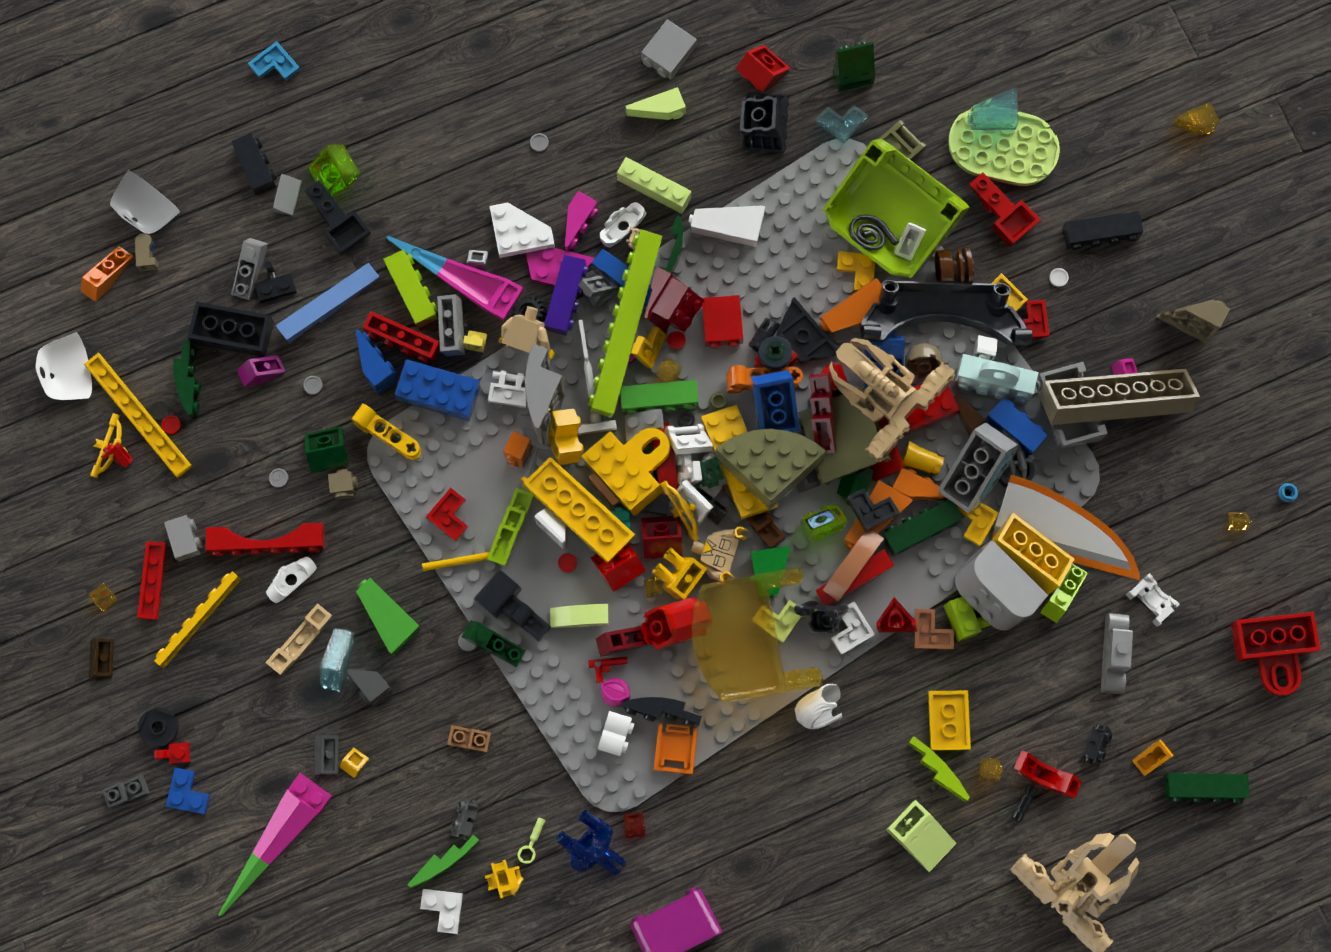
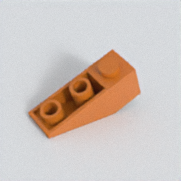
(105, 273)
(917, 487)

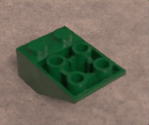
(854, 66)

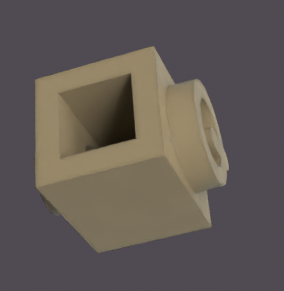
(342, 484)

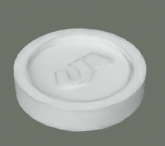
(1058, 277)

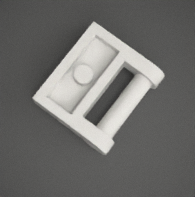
(689, 443)

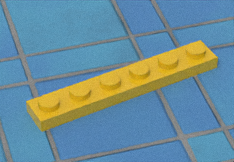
(202, 613)

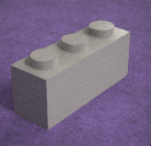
(451, 325)

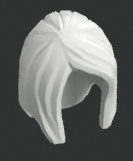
(816, 707)

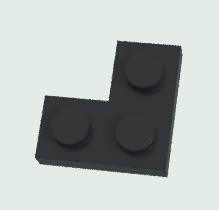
(871, 514)

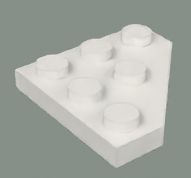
(518, 231)

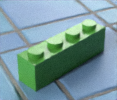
(662, 396)

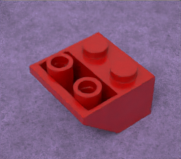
(620, 569)

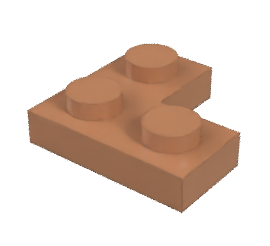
(926, 633)

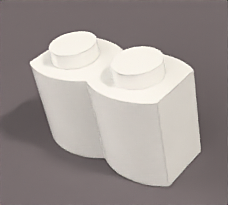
(615, 734)

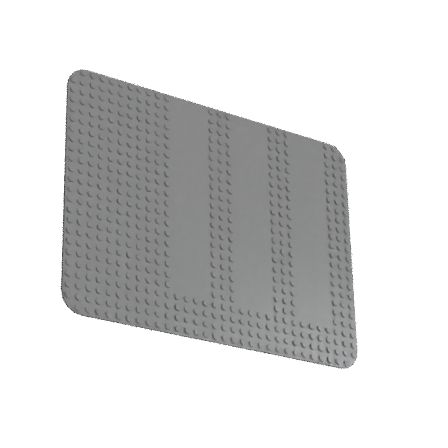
(553, 677)

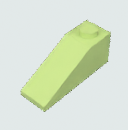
(661, 106)

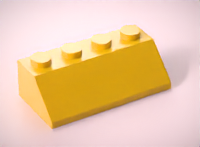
(1033, 553)

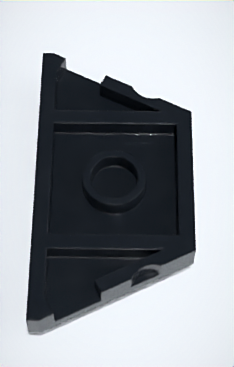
(805, 335)

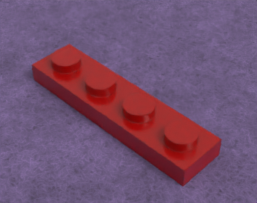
(152, 580)

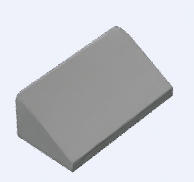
(286, 195)

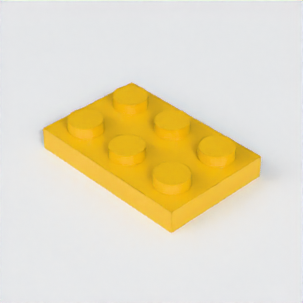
(949, 720)

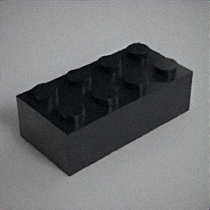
(230, 329)

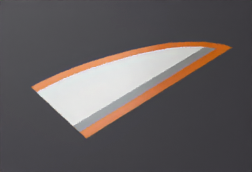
(1067, 526)

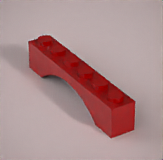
(306, 537)

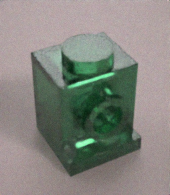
(713, 468)

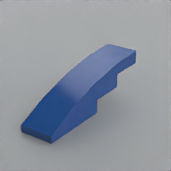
(614, 270)

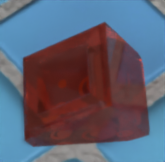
(634, 825)

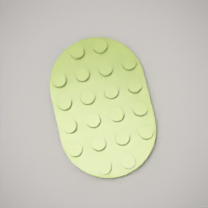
(1006, 156)

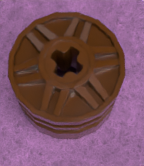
(954, 268)

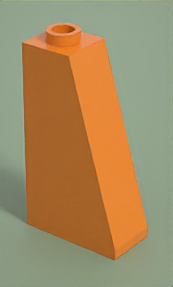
(852, 309)
(878, 494)

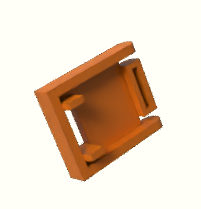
(675, 746)

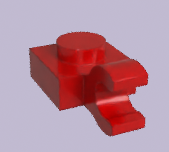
(177, 753)

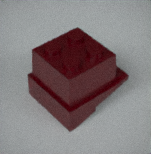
(671, 302)

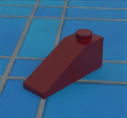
(620, 641)

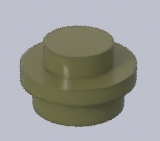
(718, 401)

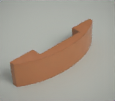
(853, 564)

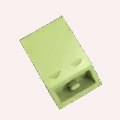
(921, 835)

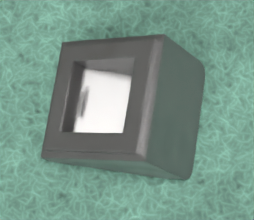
(477, 259)

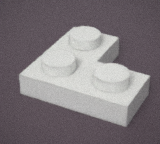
(688, 469)
(856, 632)
(449, 906)

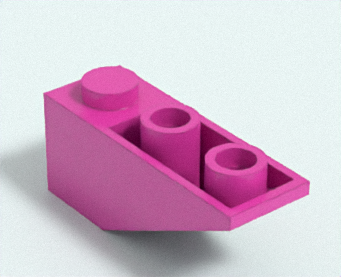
(579, 214)

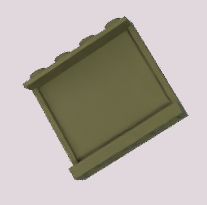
(852, 434)

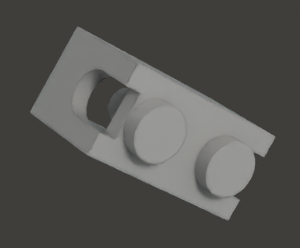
(183, 538)

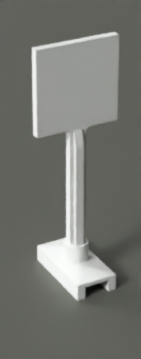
(596, 424)

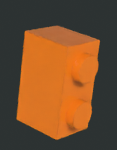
(517, 450)

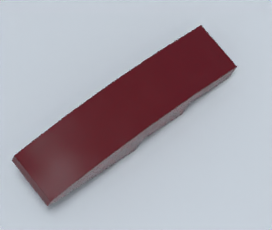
(823, 412)

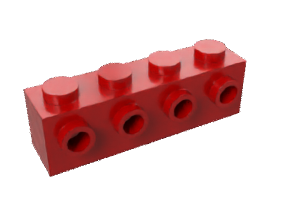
(401, 337)

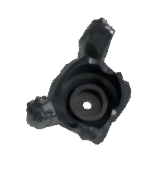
(821, 614)

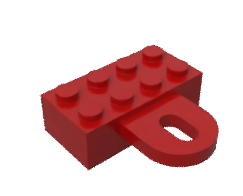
(1276, 643)

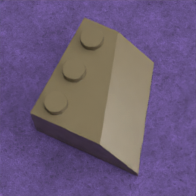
(1198, 320)

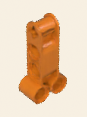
(739, 377)

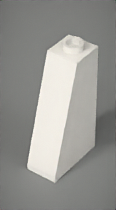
(729, 223)

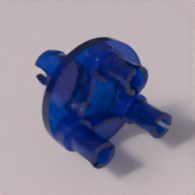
(592, 847)

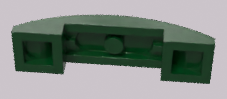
(676, 233)

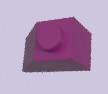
(260, 370)

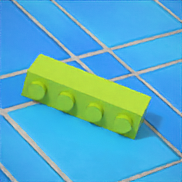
(410, 288)

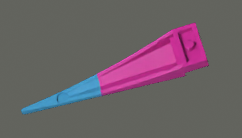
(486, 290)

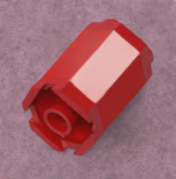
(669, 624)

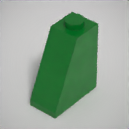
(770, 560)

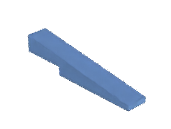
(327, 303)

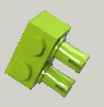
(963, 619)

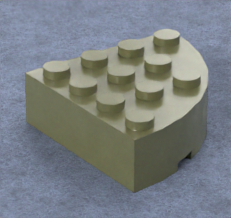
(770, 461)

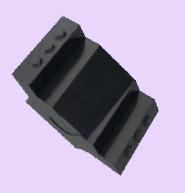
(764, 122)

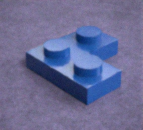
(182, 797)

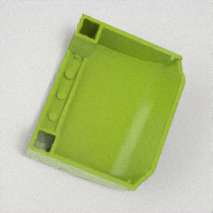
(896, 192)

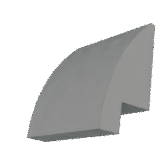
(543, 391)

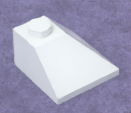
(552, 527)

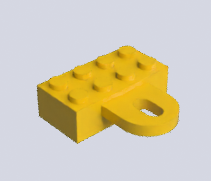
(627, 468)

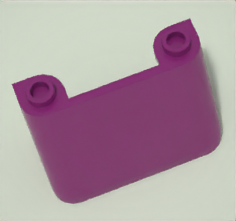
(677, 925)

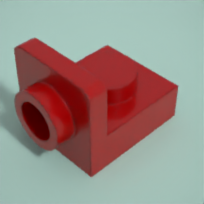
(120, 454)

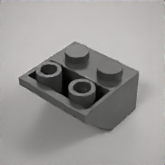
(372, 685)

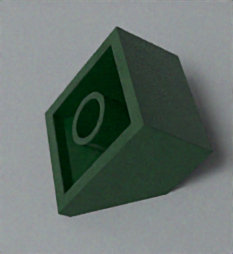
(326, 449)

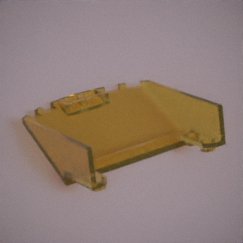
(739, 639)

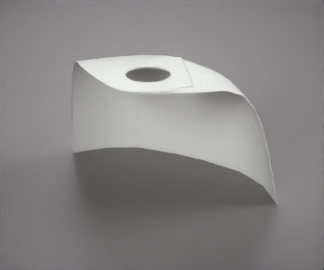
(66, 361)

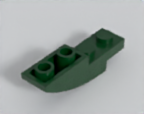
(186, 385)

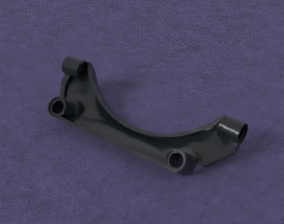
(968, 304)

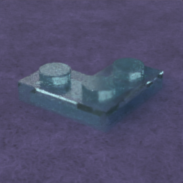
(843, 126)

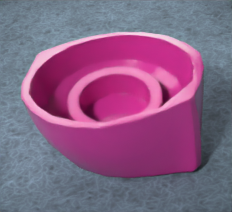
(615, 692)

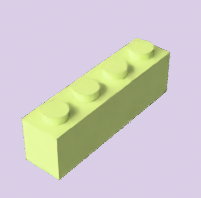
(654, 185)

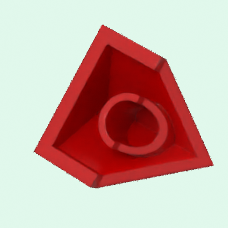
(896, 619)

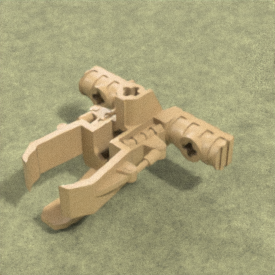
(887, 391)
(1082, 885)

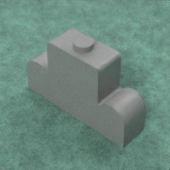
(1116, 653)

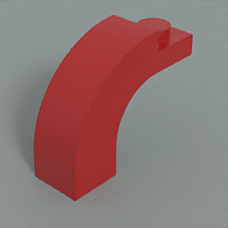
(1047, 776)

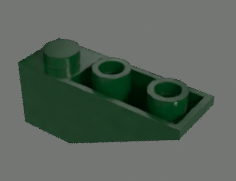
(493, 643)

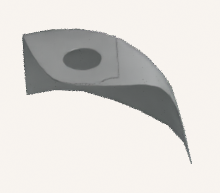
(142, 201)

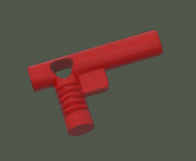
(605, 666)

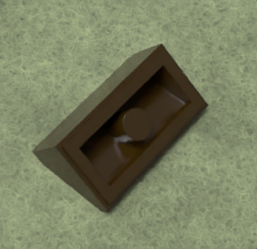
(101, 658)

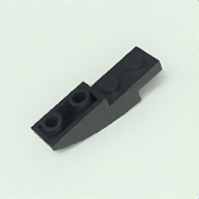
(654, 707)

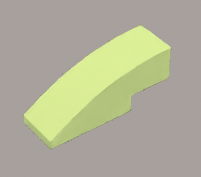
(579, 616)

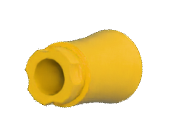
(921, 459)

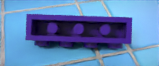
(565, 295)

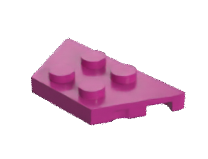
(546, 263)

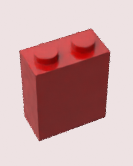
(722, 321)

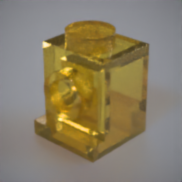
(668, 370)
(990, 769)

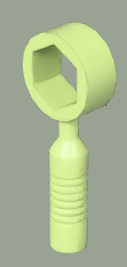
(533, 838)

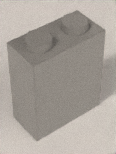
(668, 49)

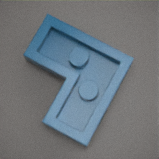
(273, 58)

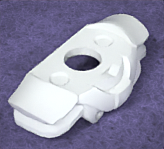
(632, 215)
(279, 588)

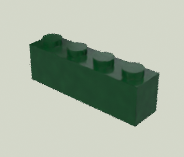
(921, 528)
(1206, 786)

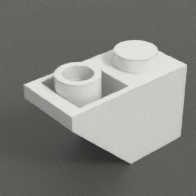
(985, 348)

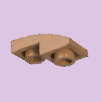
(468, 738)

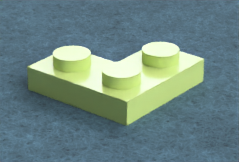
(786, 621)

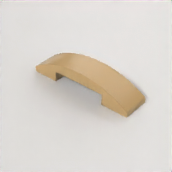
(300, 640)

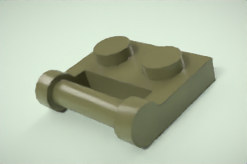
(897, 142)

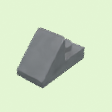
(597, 288)

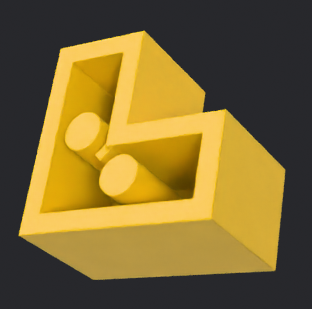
(564, 436)

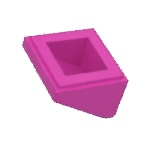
(1124, 366)

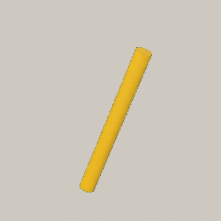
(455, 561)

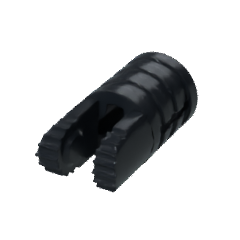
(762, 333)

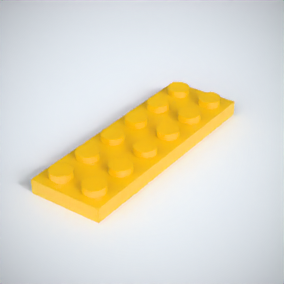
(719, 428)
(579, 509)

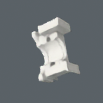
(1154, 598)

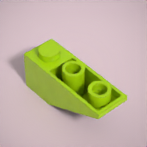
(1064, 594)

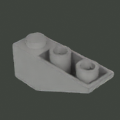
(249, 267)

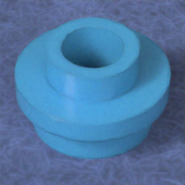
(1291, 488)

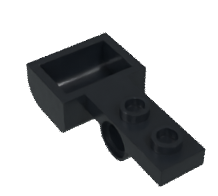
(345, 229)
(500, 596)

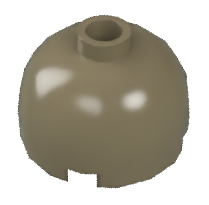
(923, 359)

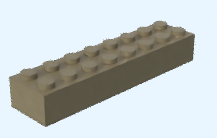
(1118, 396)

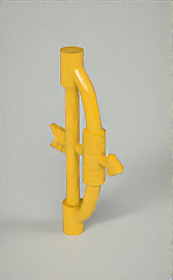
(114, 422)
(679, 512)

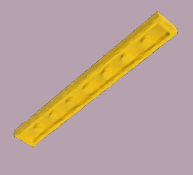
(138, 415)

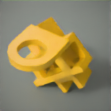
(507, 879)

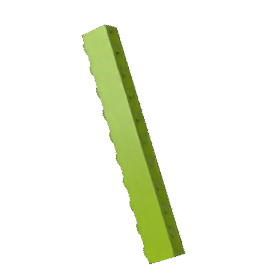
(625, 323)

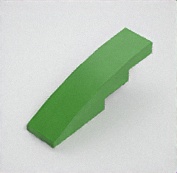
(437, 866)

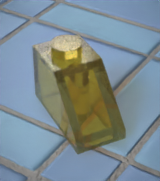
(1198, 120)

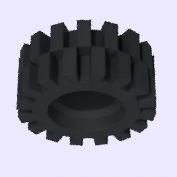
(533, 302)

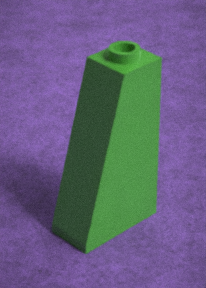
(388, 617)

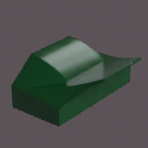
(854, 482)

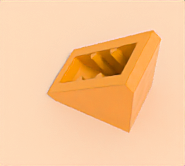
(1152, 757)

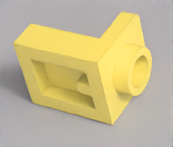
(475, 341)

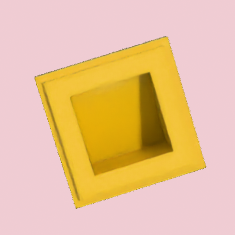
(353, 762)

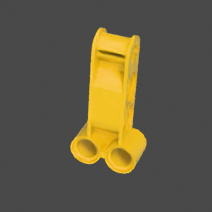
(368, 421)

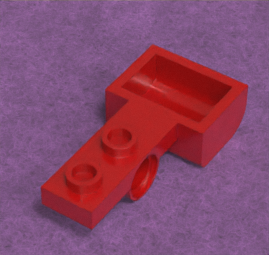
(1013, 219)

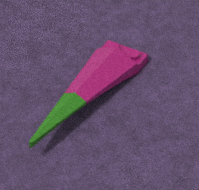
(294, 813)

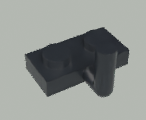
(275, 286)

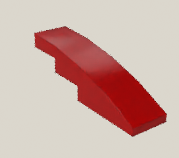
(873, 568)

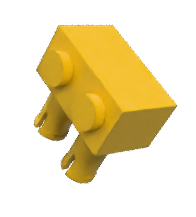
(683, 578)

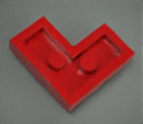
(1037, 318)
(443, 515)

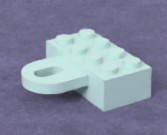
(995, 379)

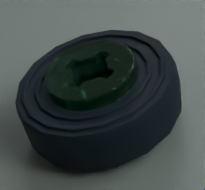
(775, 360)

